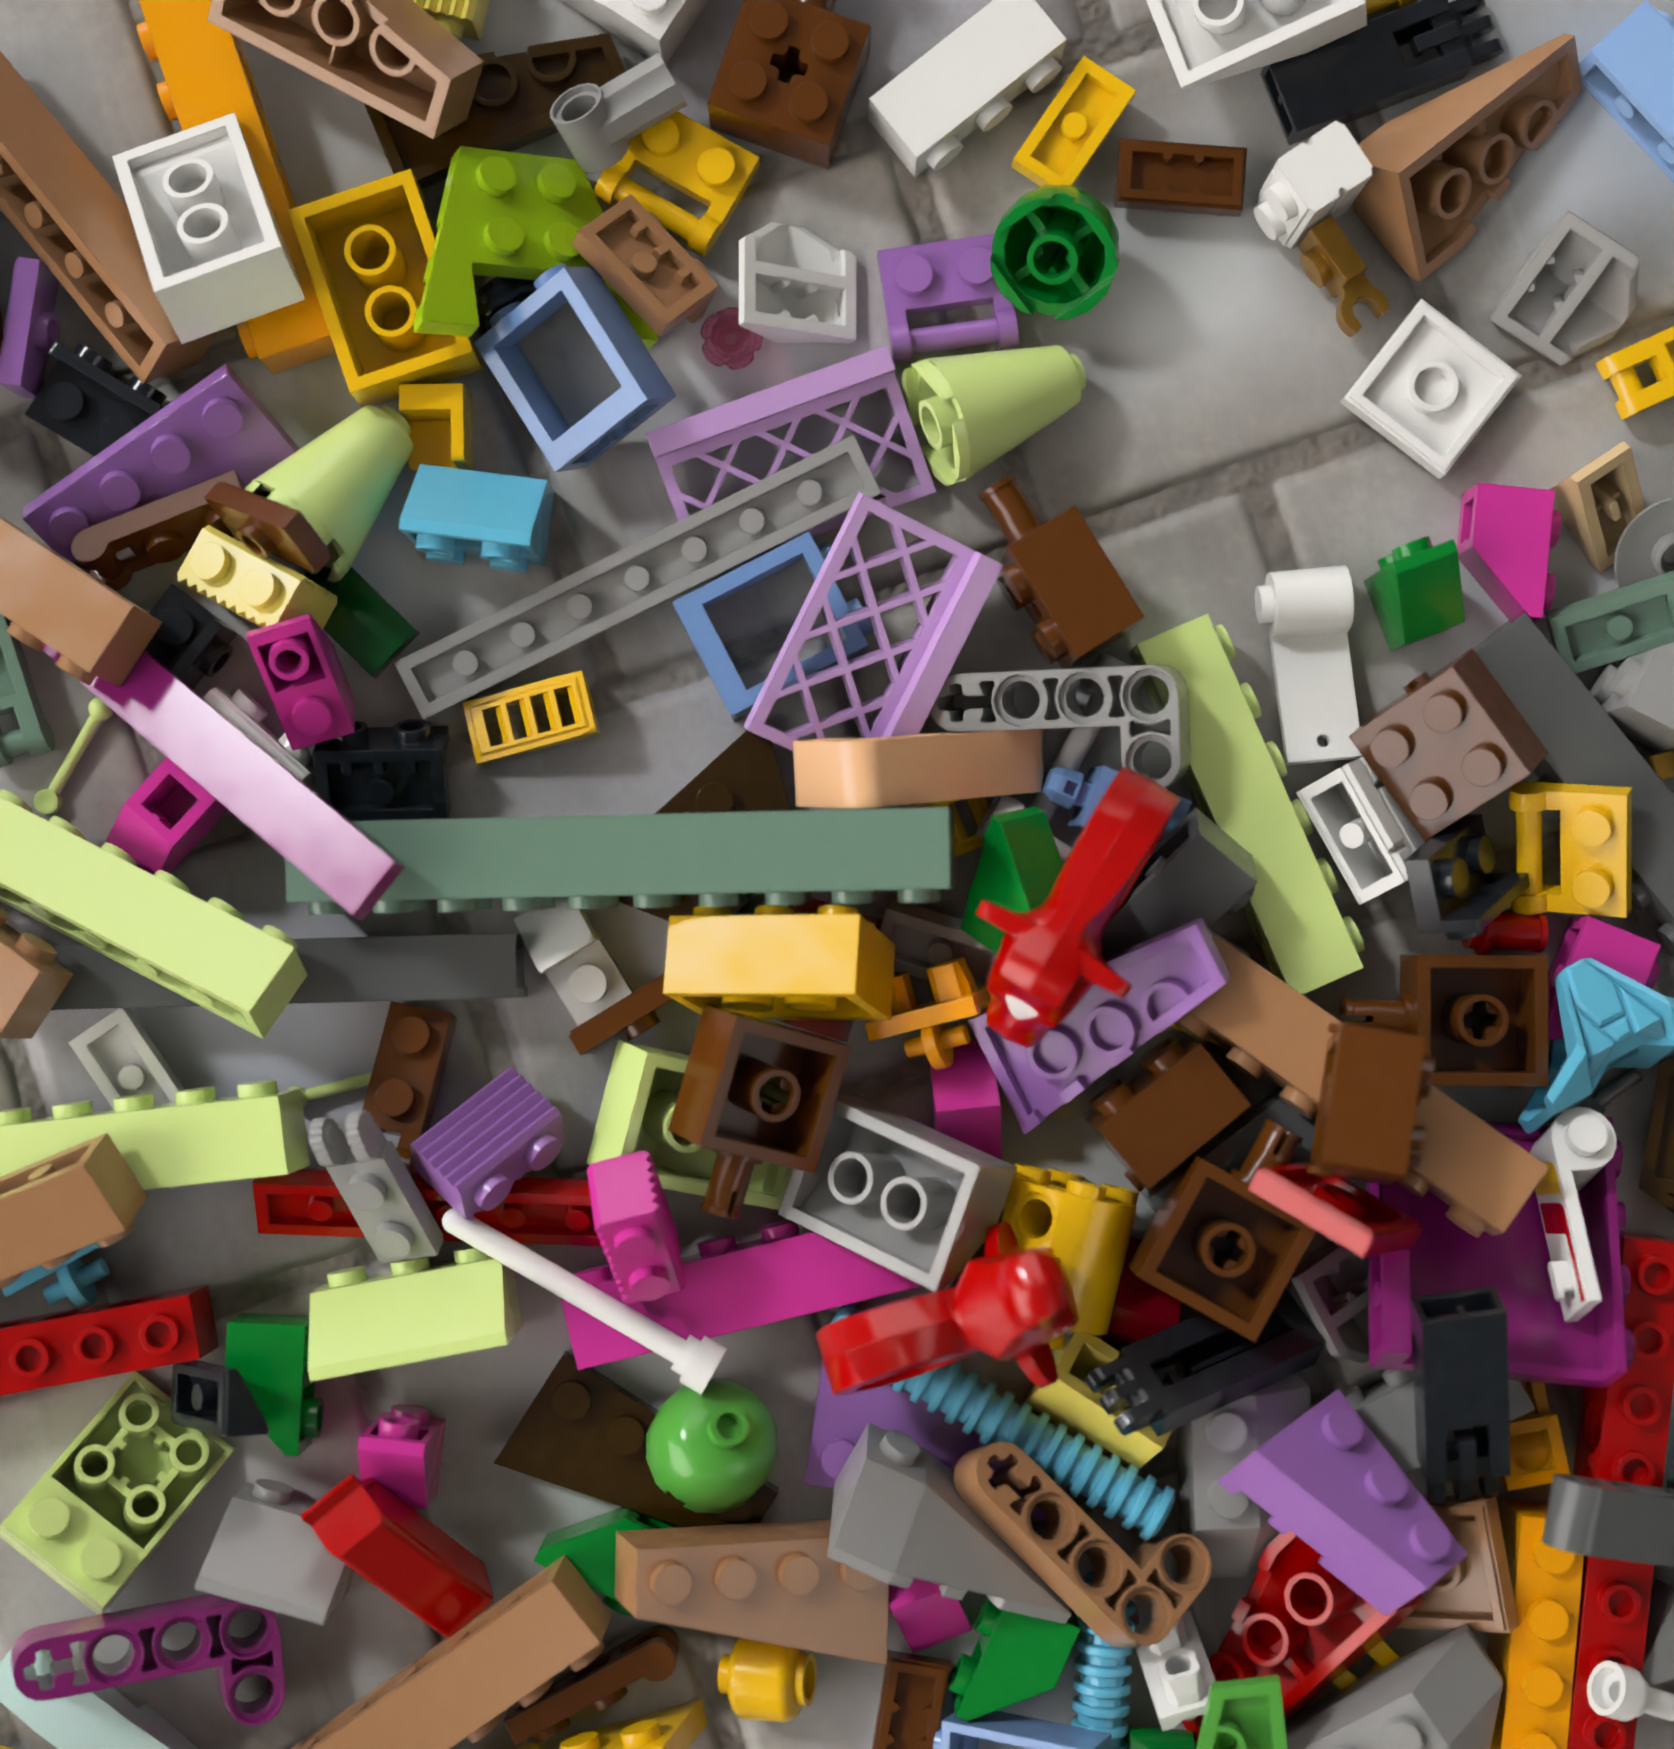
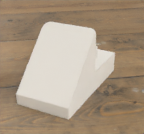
(573, 959)

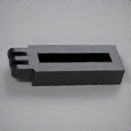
(1367, 69)
(1217, 1364)
(1458, 1385)

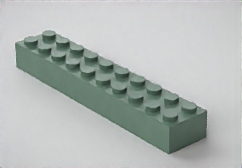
(657, 859)

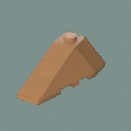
(1456, 151)

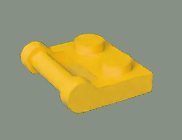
(691, 162)
(1592, 848)

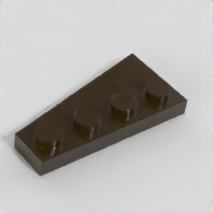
(507, 107)
(593, 1441)

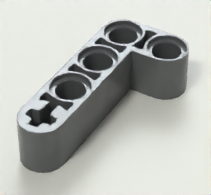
(1611, 1519)

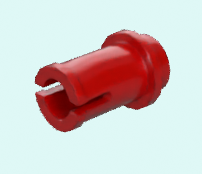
(1512, 932)

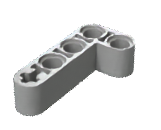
(1060, 708)

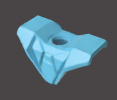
(1604, 1026)

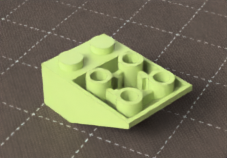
(114, 1494)

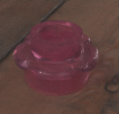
(716, 349)

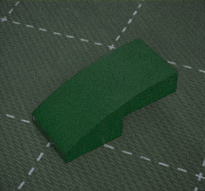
(364, 621)

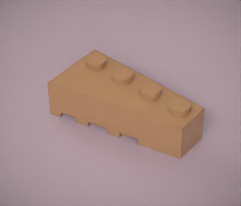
(369, 49)

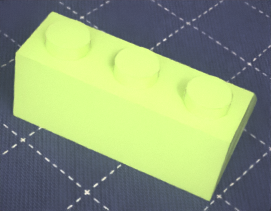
(411, 1313)

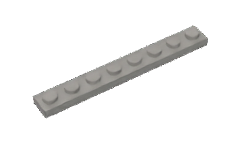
(637, 577)

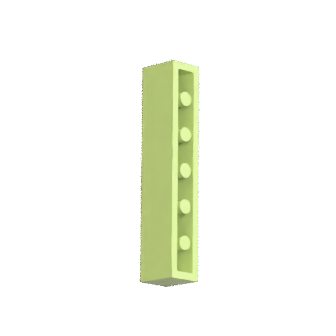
(1242, 792)
(145, 919)
(176, 1142)

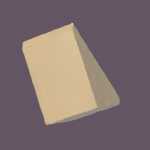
(1600, 503)

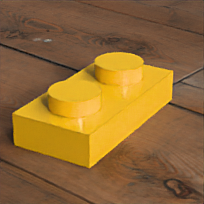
(1073, 126)

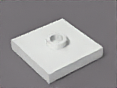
(1430, 389)

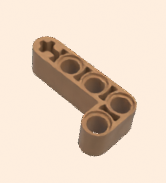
(1070, 1533)

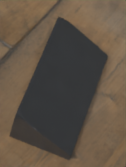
(214, 1400)

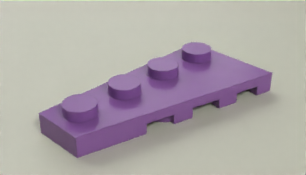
(187, 442)
(1103, 1030)
(842, 1419)

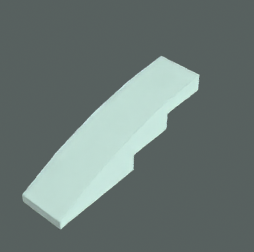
(89, 1719)

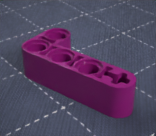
(149, 1660)

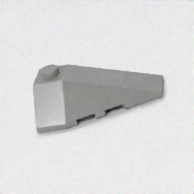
(907, 1522)

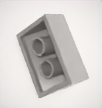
(899, 1192)

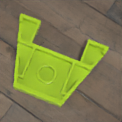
(505, 220)

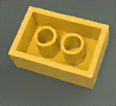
(368, 273)
(781, 963)

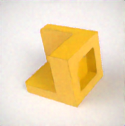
(439, 424)

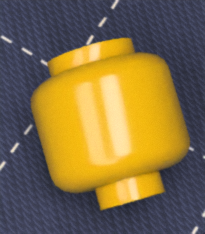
(767, 1680)

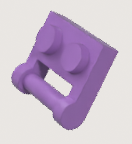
(941, 279)

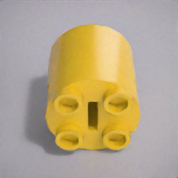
(1085, 1229)

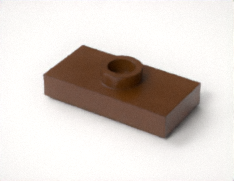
(1180, 177)
(268, 526)
(629, 1015)
(911, 1701)

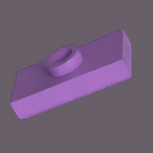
(29, 327)

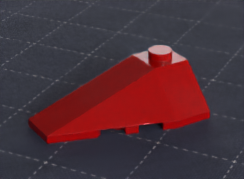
(1298, 1626)

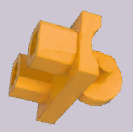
(954, 999)

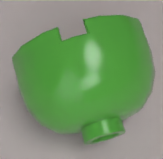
(712, 1445)

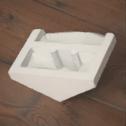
(796, 287)

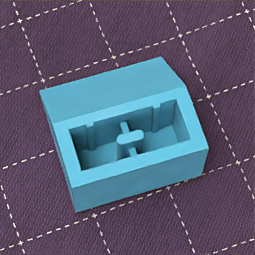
(478, 516)

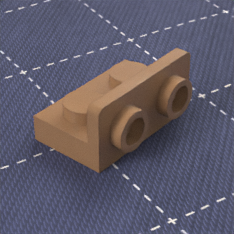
(646, 265)

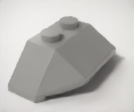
(1211, 1446)
(1426, 1700)

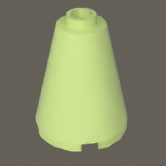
(987, 403)
(342, 480)

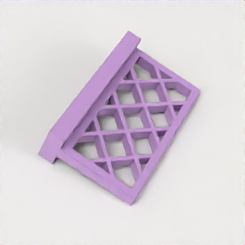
(785, 405)
(926, 655)

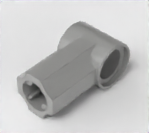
(604, 118)

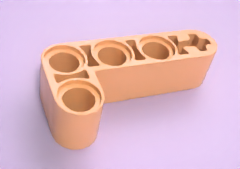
(916, 768)

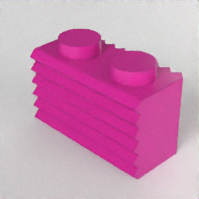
(636, 1227)

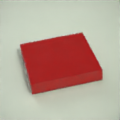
(1337, 1209)

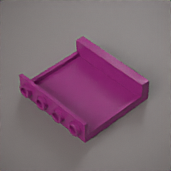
(1516, 1262)

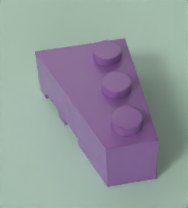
(1350, 1504)

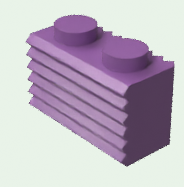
(489, 1144)

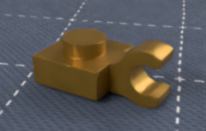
(1334, 263)

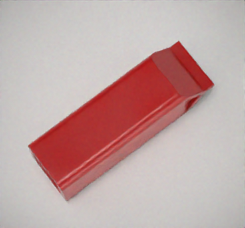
(401, 1553)

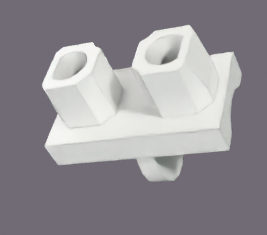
(1177, 1673)

